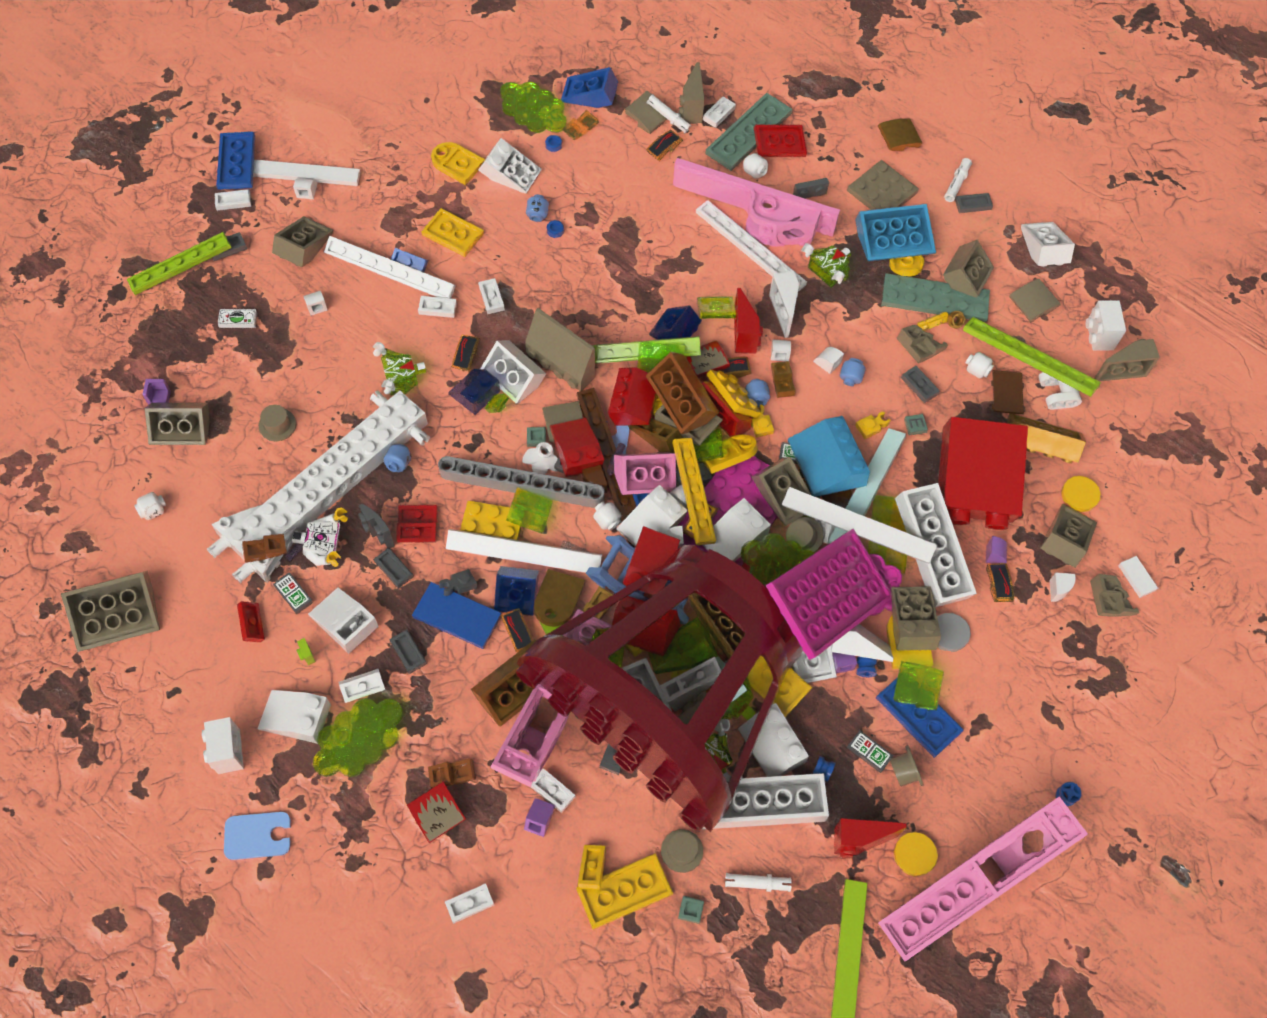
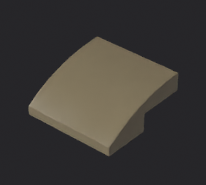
(646, 115)
(1034, 300)
(560, 414)

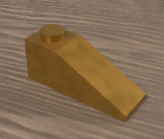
(658, 435)

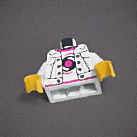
(322, 538)

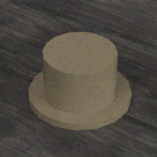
(276, 423)
(806, 533)
(906, 768)
(682, 851)

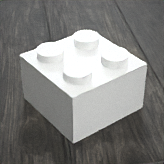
(1105, 325)
(222, 745)

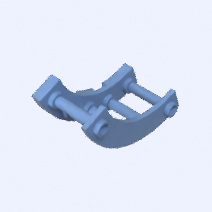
(603, 578)

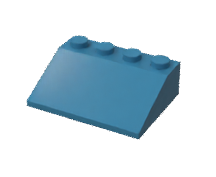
(895, 232)
(829, 457)

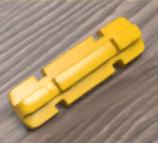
(933, 321)

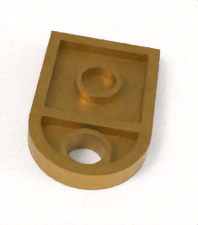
(557, 595)

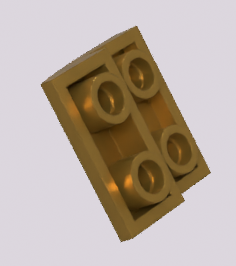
(899, 134)

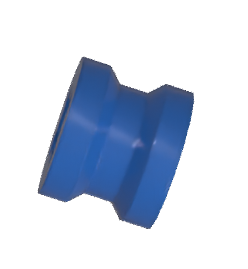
(866, 667)
(825, 767)
(1072, 791)

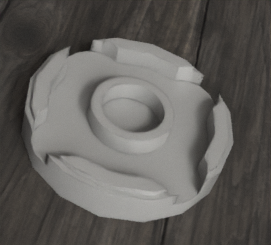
(954, 632)

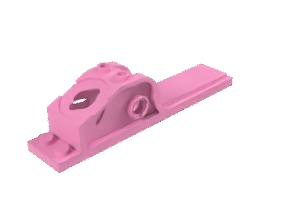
(763, 223)
(523, 737)
(967, 887)

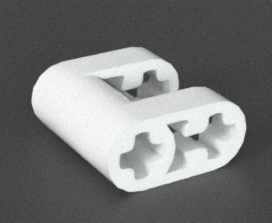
(1067, 398)

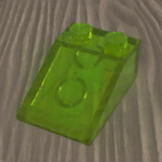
(687, 650)

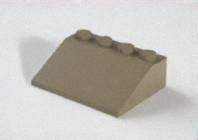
(560, 351)
(111, 611)

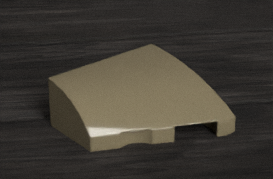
(920, 343)
(1111, 597)

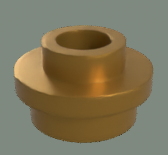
(960, 319)

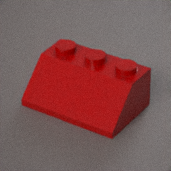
(632, 398)
(732, 422)
(658, 635)

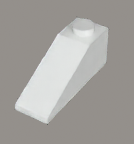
(690, 684)

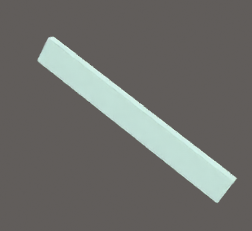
(878, 469)

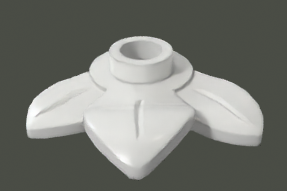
(539, 461)

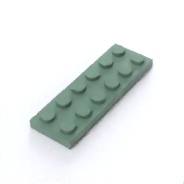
(739, 138)
(932, 297)

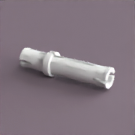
(668, 113)
(960, 175)
(758, 882)

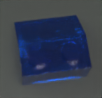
(676, 323)
(475, 390)
(516, 590)

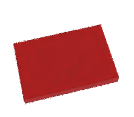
(780, 140)

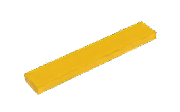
(694, 491)

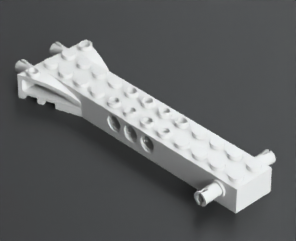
(322, 482)

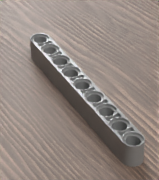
(513, 476)

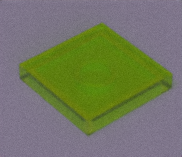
(716, 307)

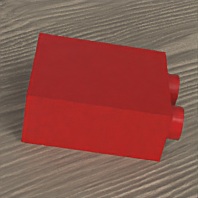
(983, 471)

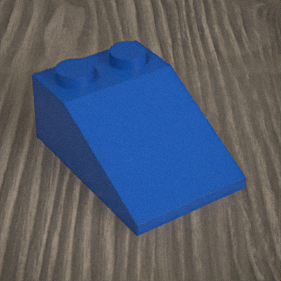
(591, 88)

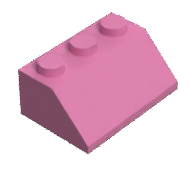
(645, 472)

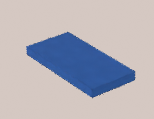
(236, 160)
(457, 615)
(929, 727)

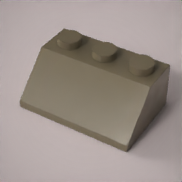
(969, 269)
(177, 423)

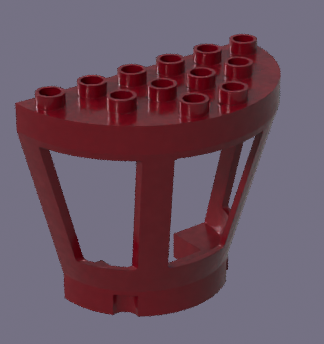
(632, 717)

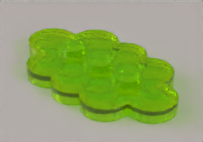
(533, 107)
(772, 556)
(358, 737)

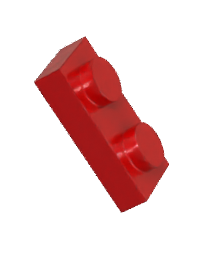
(250, 621)

